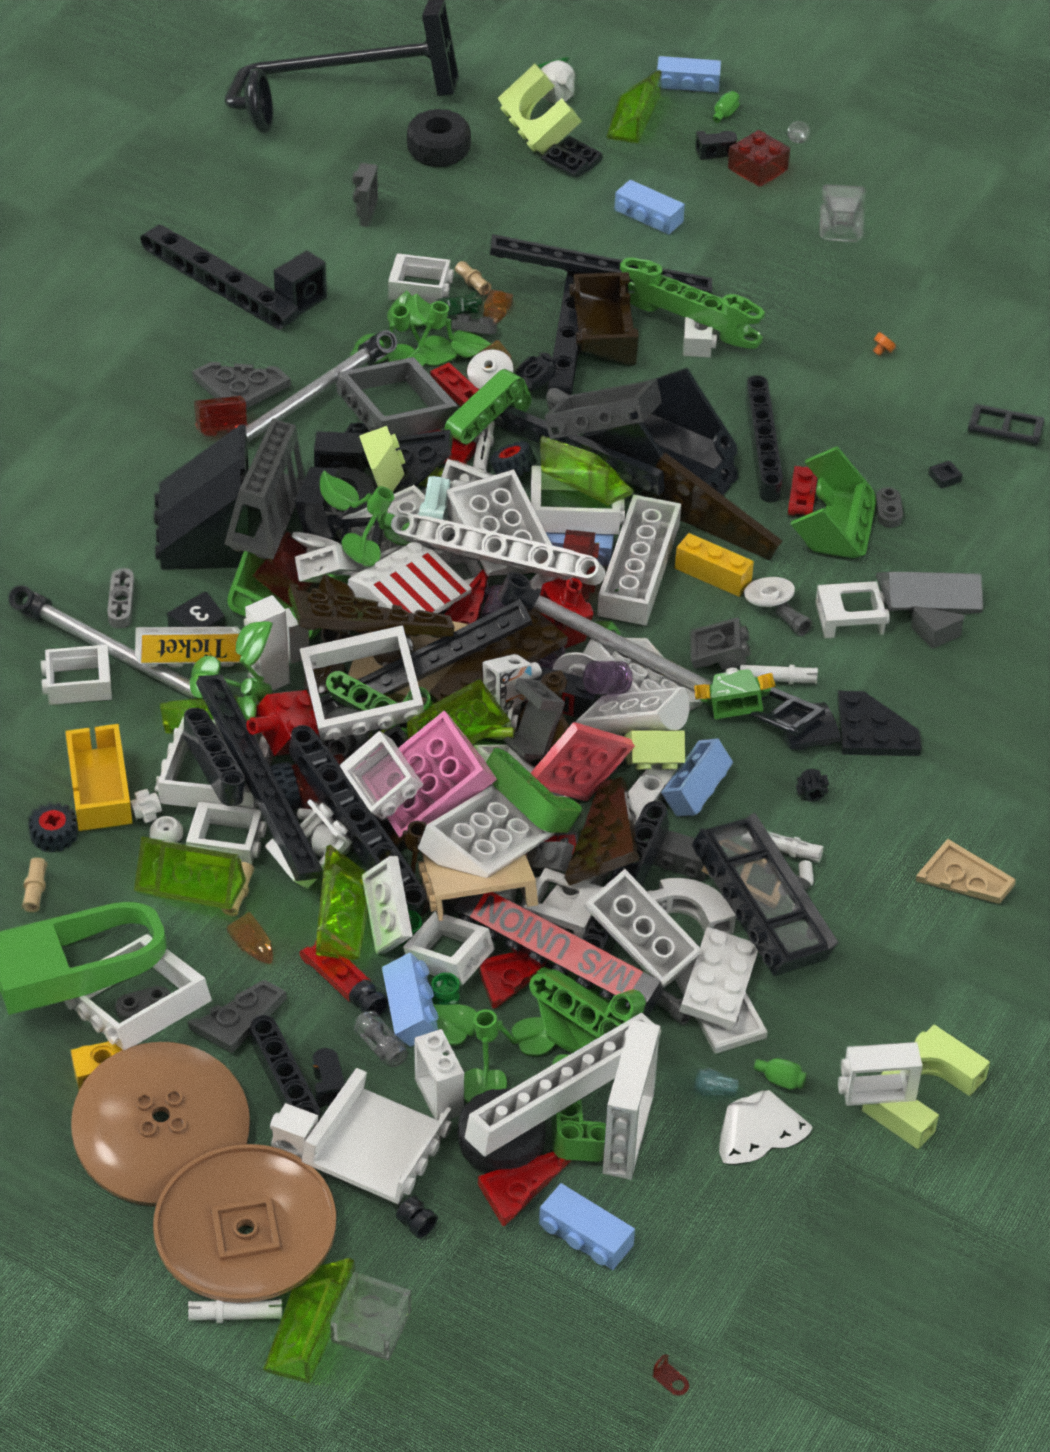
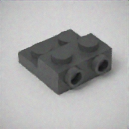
(366, 192)
(720, 643)

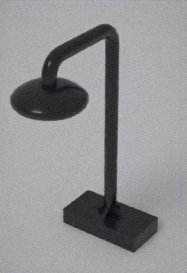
(437, 47)

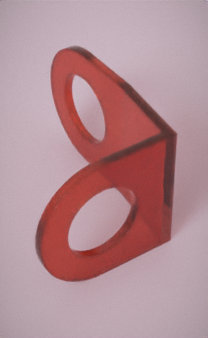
(666, 1375)

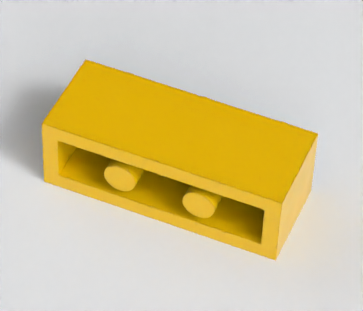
(714, 564)

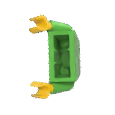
(735, 692)

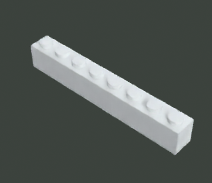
(548, 1091)

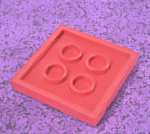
(581, 761)

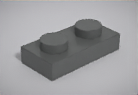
(551, 856)

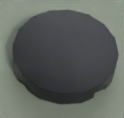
(536, 370)

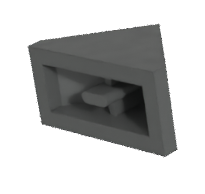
(936, 625)

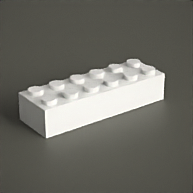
(639, 560)

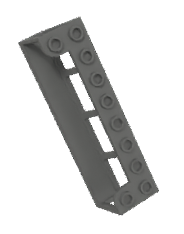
(269, 490)

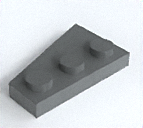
(231, 1024)

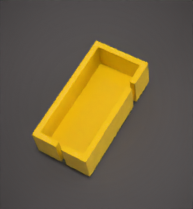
(98, 778)

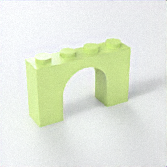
(519, 102)
(940, 1057)

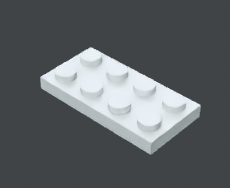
(719, 978)

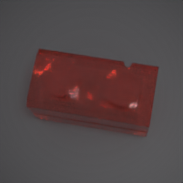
(219, 414)

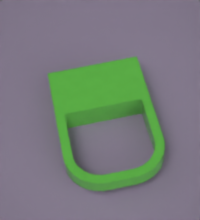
(36, 969)

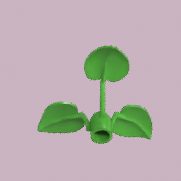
(435, 316)
(435, 349)
(342, 496)
(250, 646)
(461, 1020)

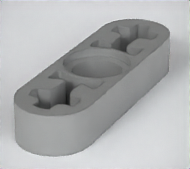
(125, 605)

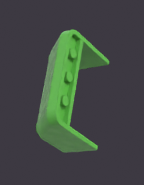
(849, 512)
(248, 590)

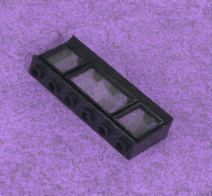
(765, 895)

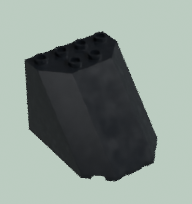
(681, 427)
(198, 507)

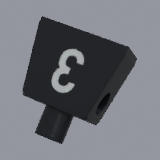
(197, 612)

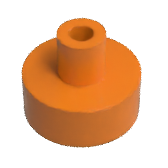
(884, 344)

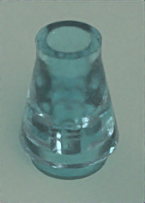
(714, 1083)

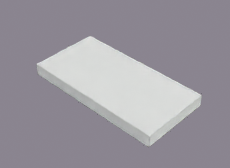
(746, 1030)

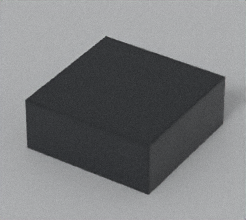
(945, 474)

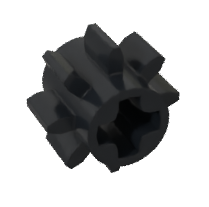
(812, 785)

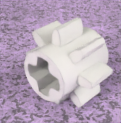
(145, 806)

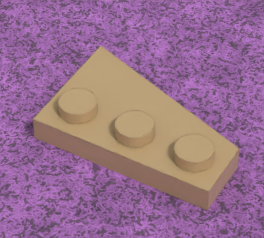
(965, 873)

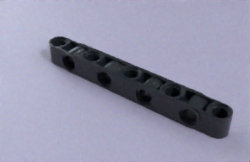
(220, 277)
(565, 347)
(337, 792)

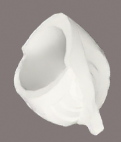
(563, 78)

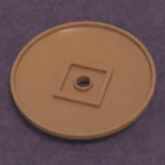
(116, 1126)
(236, 1188)

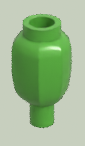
(726, 106)
(782, 1073)

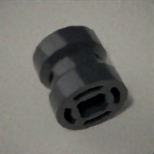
(366, 997)
(416, 1217)

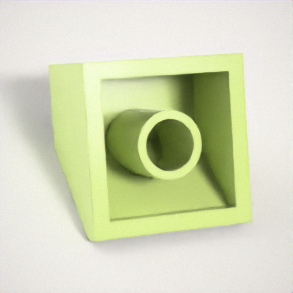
(383, 457)
(656, 748)

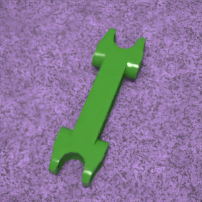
(724, 314)

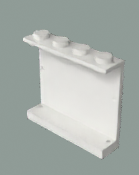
(374, 1141)

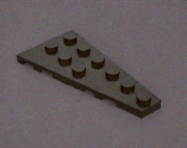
(711, 511)
(362, 615)
(529, 643)
(606, 836)

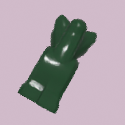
(463, 304)

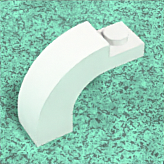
(697, 901)

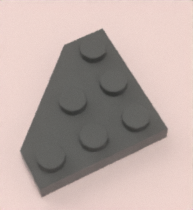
(242, 381)

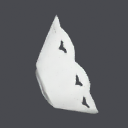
(759, 1121)

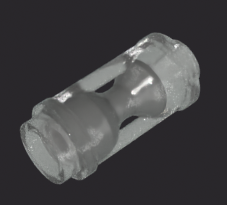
(388, 1047)

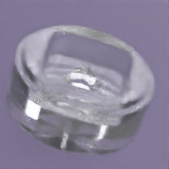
(798, 132)

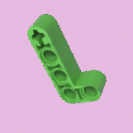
(487, 404)
(357, 688)
(530, 796)
(553, 989)
(574, 1137)

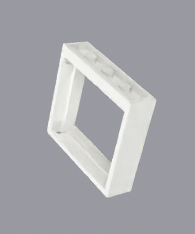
(580, 519)
(352, 649)
(189, 794)
(190, 997)
(631, 1099)

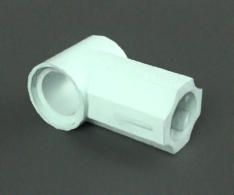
(436, 498)

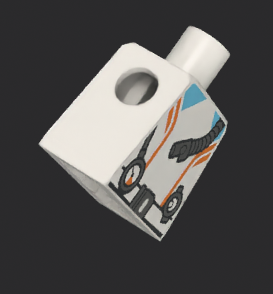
(501, 676)

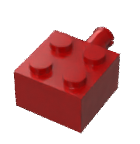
(568, 595)
(279, 715)

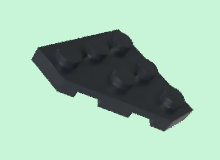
(422, 455)
(873, 728)

